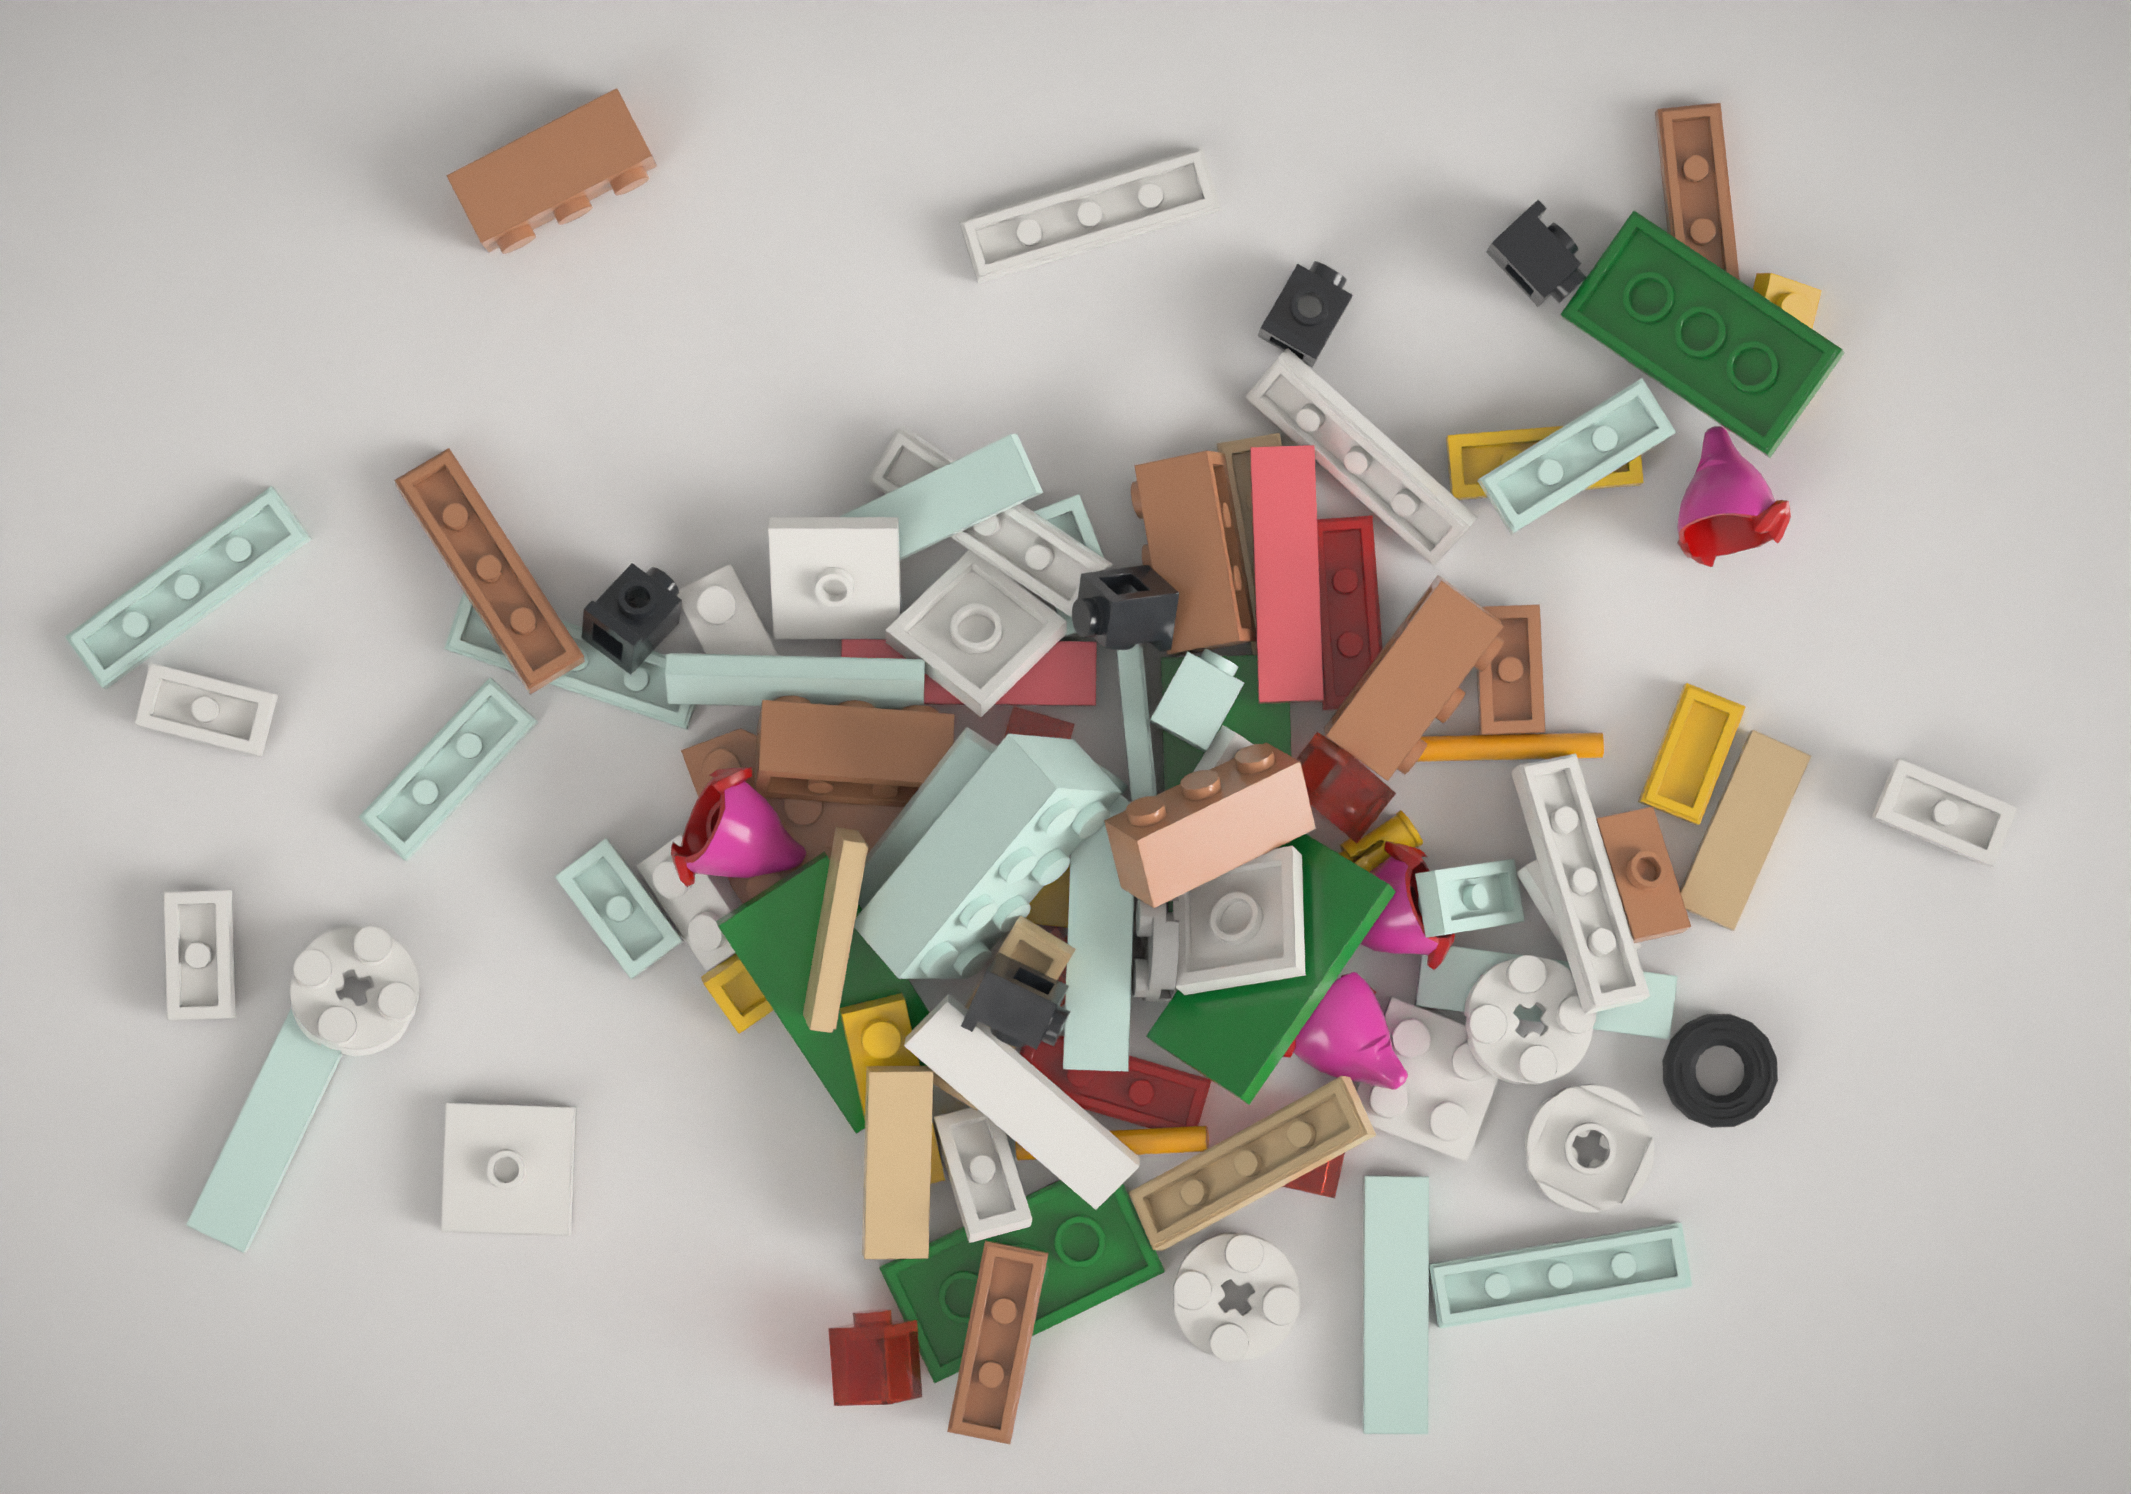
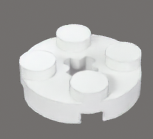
(339, 1023)
(1492, 1024)
(1623, 1134)
(1229, 1333)

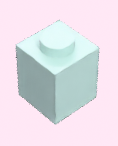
(1198, 699)

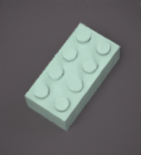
(987, 858)

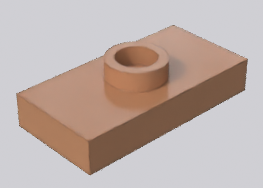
(1643, 874)

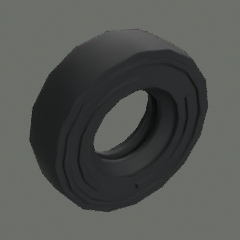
(1759, 1070)

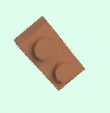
(1513, 682)

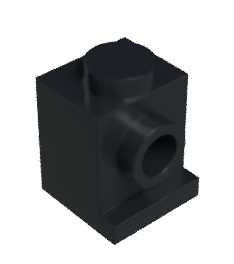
(1538, 257)
(1303, 335)
(1126, 608)
(631, 633)
(1018, 1004)

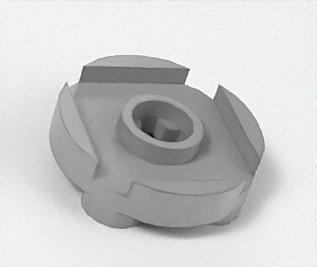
(1154, 952)

